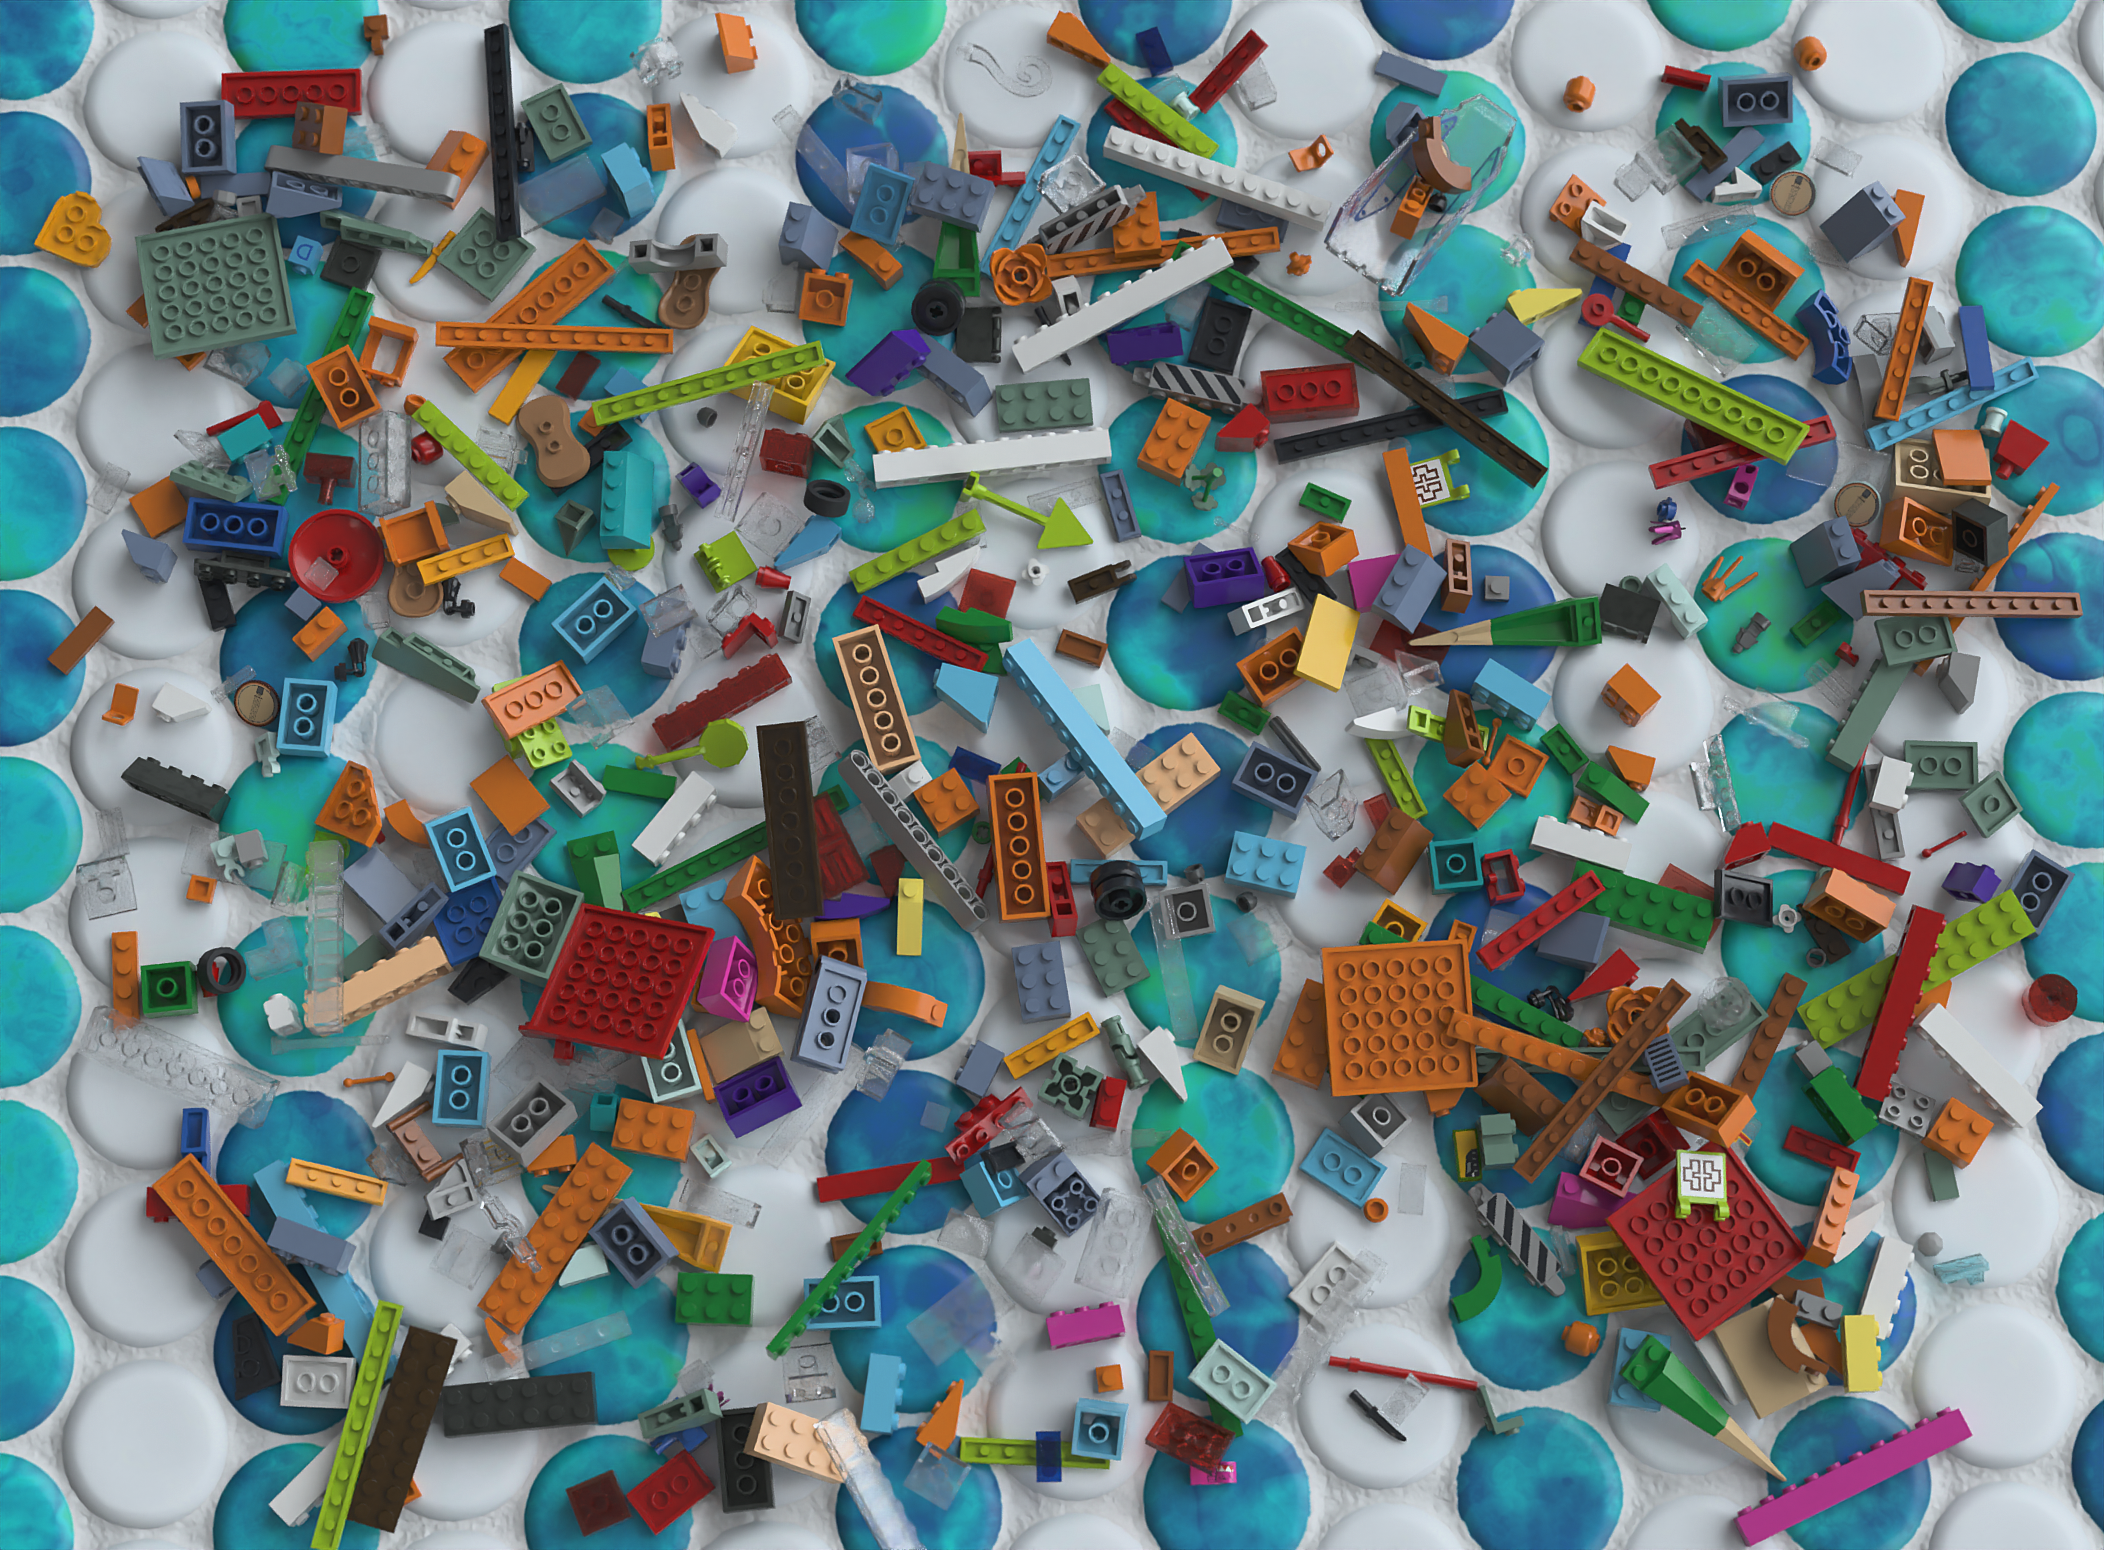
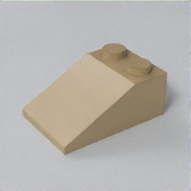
(475, 504)
(1228, 1029)
(741, 1045)

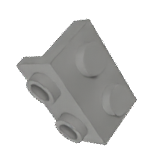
(578, 789)

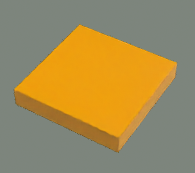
(895, 432)

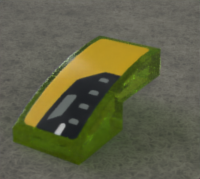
(1467, 1155)

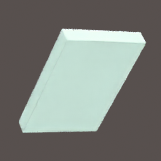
(1232, 1381)

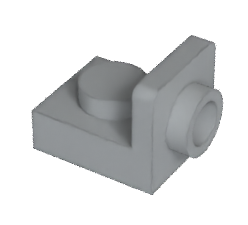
(1364, 656)

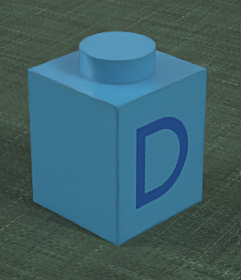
(305, 256)

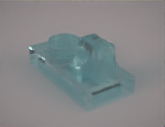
(1967, 1267)

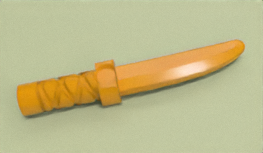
(431, 261)

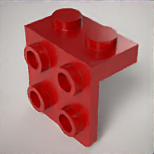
(747, 627)
(563, 1050)

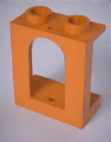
(382, 327)

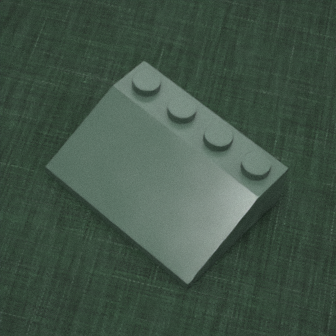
(531, 927)

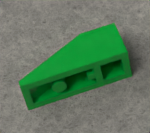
(1612, 792)

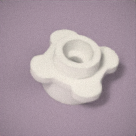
(1037, 578)
(1786, 911)

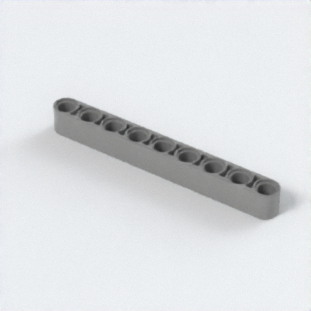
(364, 173)
(913, 841)

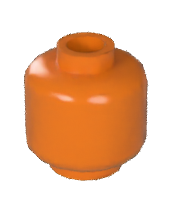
(1809, 53)
(1579, 94)
(1581, 1338)

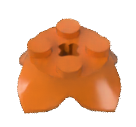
(1030, 262)
(1623, 1002)

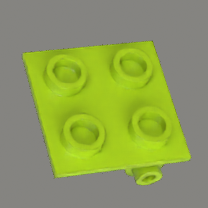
(725, 561)

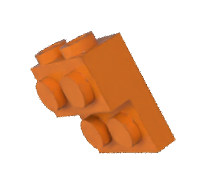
(825, 297)

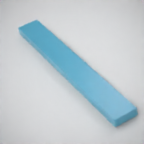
(1028, 197)
(1949, 405)

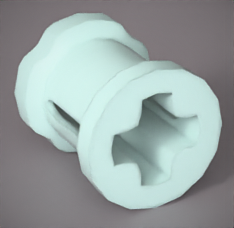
(1184, 106)
(1993, 422)

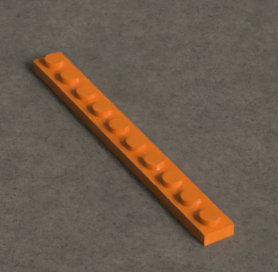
(1104, 261)
(554, 337)
(2017, 532)
(1547, 1055)

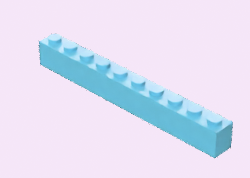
(1084, 739)
(336, 1292)

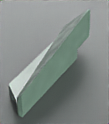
(372, 233)
(427, 663)

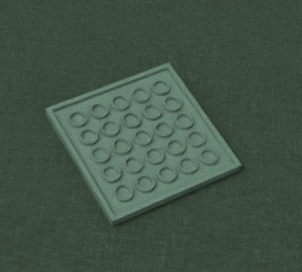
(215, 285)

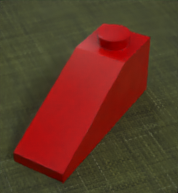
(1062, 904)
(1614, 972)

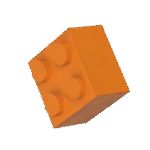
(1630, 695)
(1477, 795)
(946, 802)
(1957, 1132)

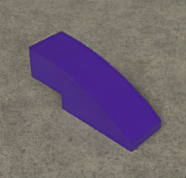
(853, 907)

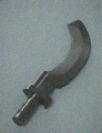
(1925, 384)

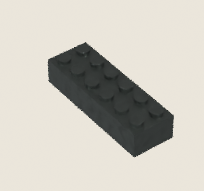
(519, 1405)

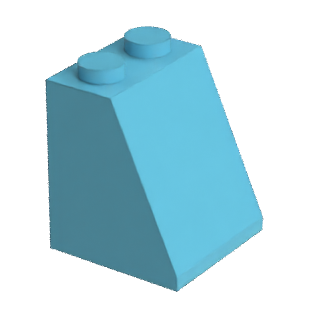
(967, 693)

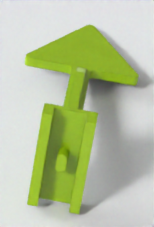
(1060, 529)

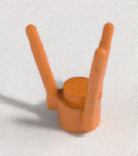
(1715, 588)

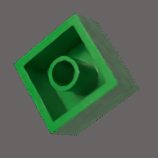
(169, 989)

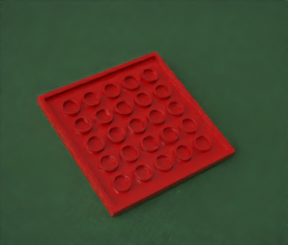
(621, 981)
(1702, 1264)

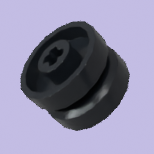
(937, 320)
(1117, 890)

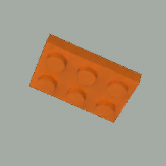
(1140, 232)

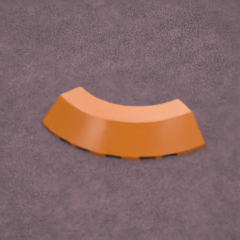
(778, 944)

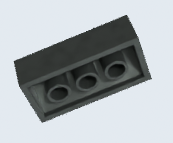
(177, 789)

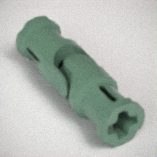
(1123, 1049)

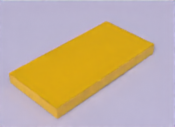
(1327, 643)

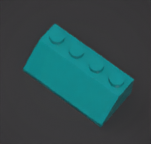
(626, 501)

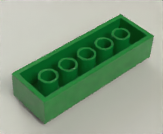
(1650, 909)

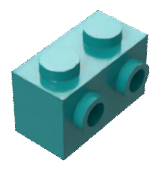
(245, 439)

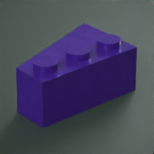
(1144, 343)

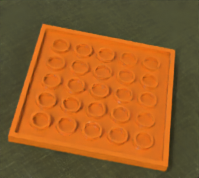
(1391, 1017)

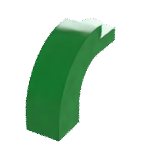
(1488, 1284)

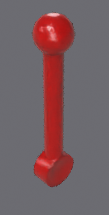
(1926, 853)

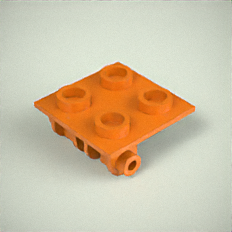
(1573, 203)

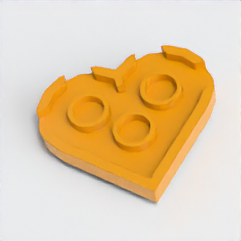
(75, 231)

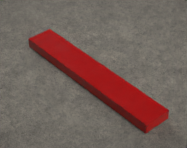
(1135, 124)
(919, 635)
(1835, 856)
(1540, 921)
(883, 1179)

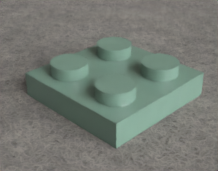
(1990, 804)

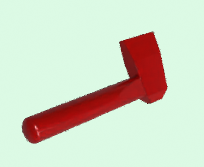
(264, 409)

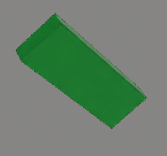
(639, 783)

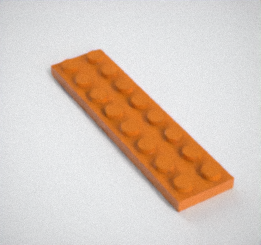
(539, 303)
(556, 1237)
(234, 1244)

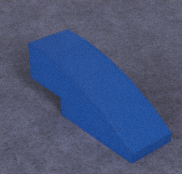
(196, 1136)

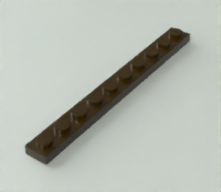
(1445, 409)

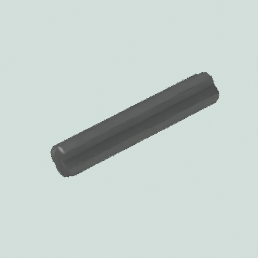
(1293, 744)

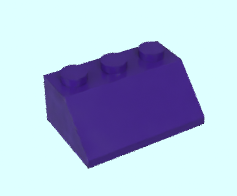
(889, 362)
(1224, 577)
(757, 1097)

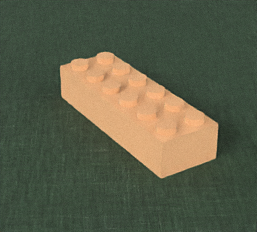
(876, 700)
(1169, 780)
(392, 979)

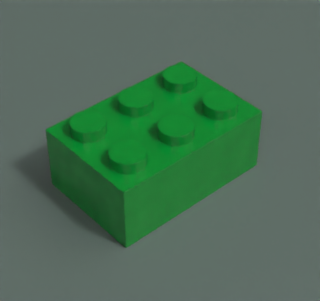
(1840, 1105)
(715, 1299)

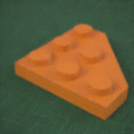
(352, 806)

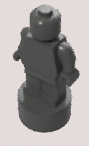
(673, 530)
(1746, 637)

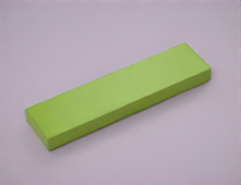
(1396, 777)

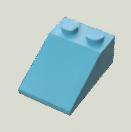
(705, 908)

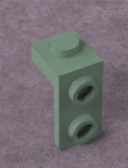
(1508, 1426)

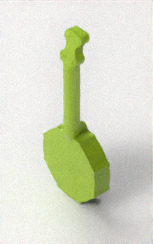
(721, 744)

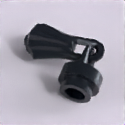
(450, 589)
(358, 651)
(1561, 1008)

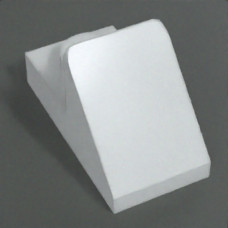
(1742, 188)

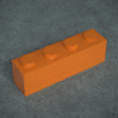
(1831, 1217)

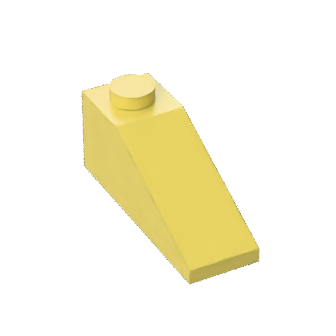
(1538, 303)
(910, 916)

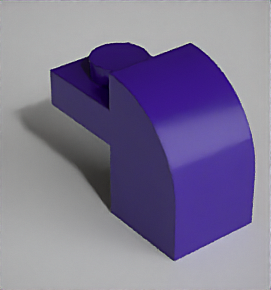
(698, 485)

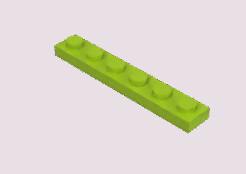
(1156, 112)
(470, 455)
(917, 551)

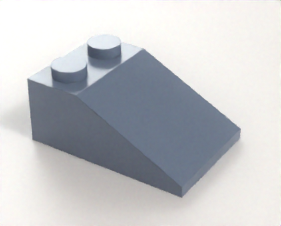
(298, 196)

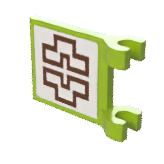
(1434, 480)
(1701, 1181)

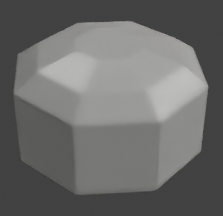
(224, 197)
(1930, 1244)

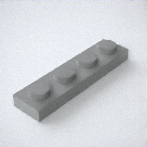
(1885, 824)

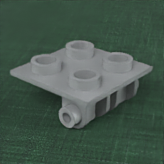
(1906, 1110)

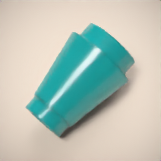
(1411, 352)

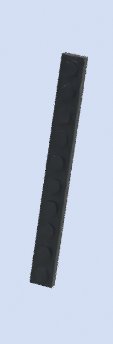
(502, 133)
(1380, 429)

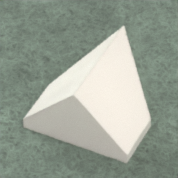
(1603, 227)

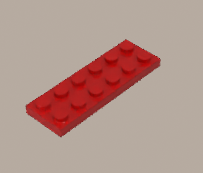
(277, 92)

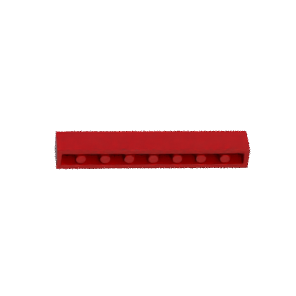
(1898, 1002)

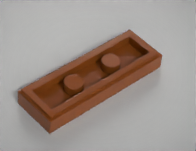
(81, 640)

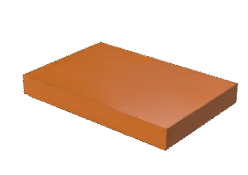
(1961, 457)
(509, 795)

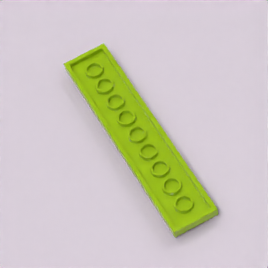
(1693, 396)
(1961, 946)

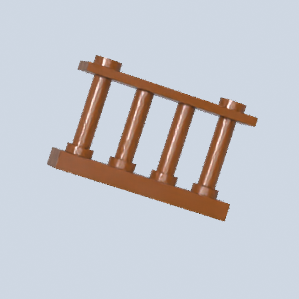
(1242, 1225)

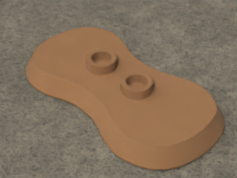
(687, 298)
(558, 453)
(409, 596)

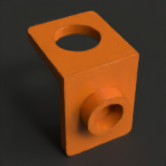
(1310, 157)
(122, 705)

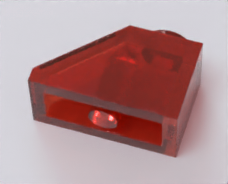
(889, 868)

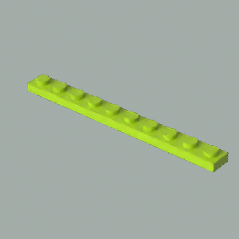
(708, 383)
(357, 1426)

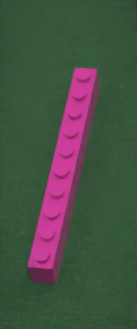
(1852, 1477)

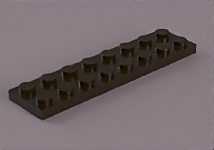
(790, 820)
(401, 1429)

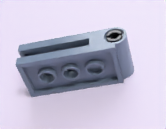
(836, 992)

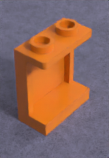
(413, 535)

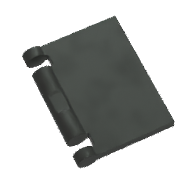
(979, 335)
(1627, 612)

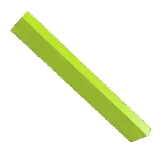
(1020, 1453)

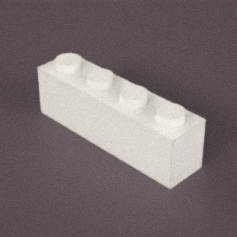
(675, 819)
(1575, 844)
(1885, 1282)

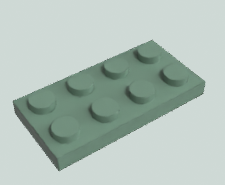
(1044, 405)

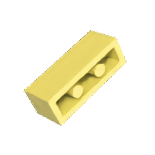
(1860, 1354)

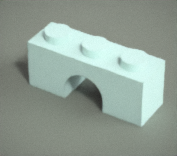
(1685, 612)

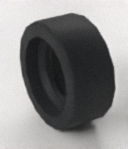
(827, 498)
(205, 975)

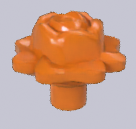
(1299, 264)
(1596, 1037)

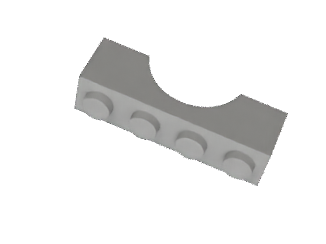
(655, 257)

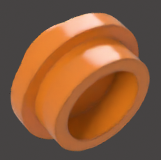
(1376, 1210)

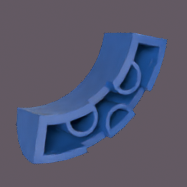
(1828, 339)

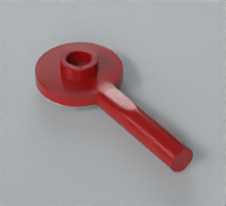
(1599, 310)

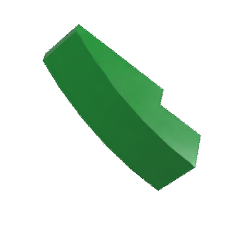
(973, 626)

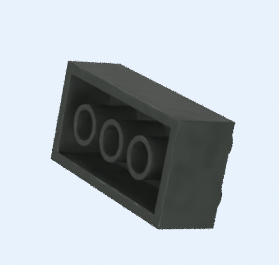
(743, 1477)

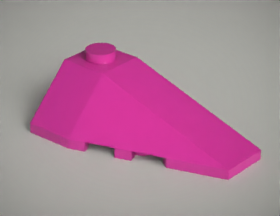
(1582, 1204)

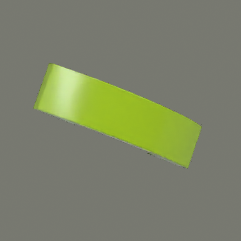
(1432, 727)

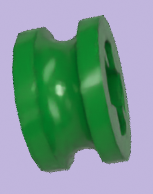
(984, 824)

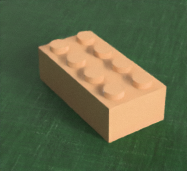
(790, 1441)

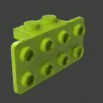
(541, 744)

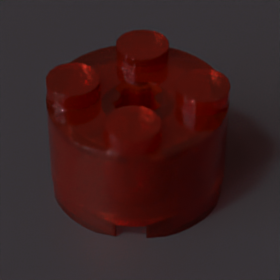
(2062, 995)

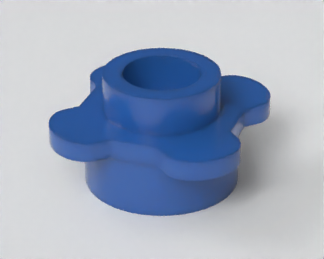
(1666, 510)

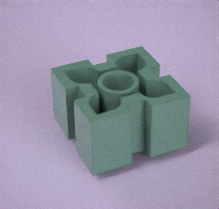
(1065, 1072)
(1495, 1141)

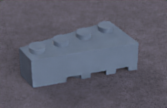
(954, 377)

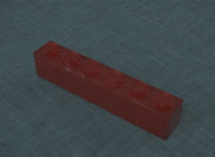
(722, 702)

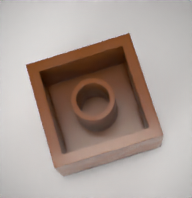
(319, 128)

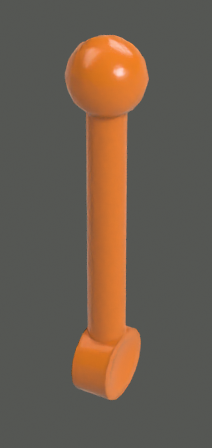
(1496, 723)
(389, 1077)

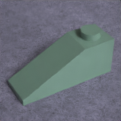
(681, 1414)

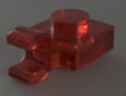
(1342, 869)

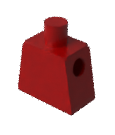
(2017, 450)

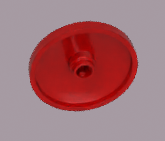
(344, 542)

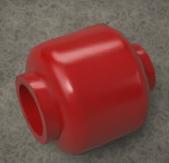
(425, 449)

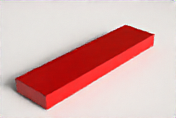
(1228, 71)

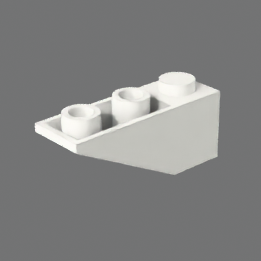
(712, 131)

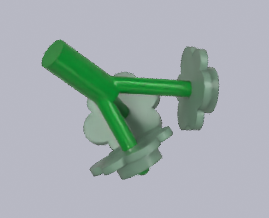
(1208, 478)

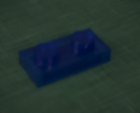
(1154, 52)
(973, 765)
(1048, 1456)

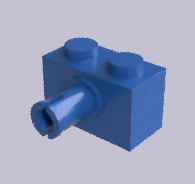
(690, 1439)

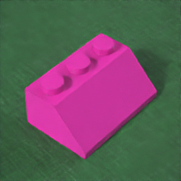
(729, 980)
(1085, 1325)

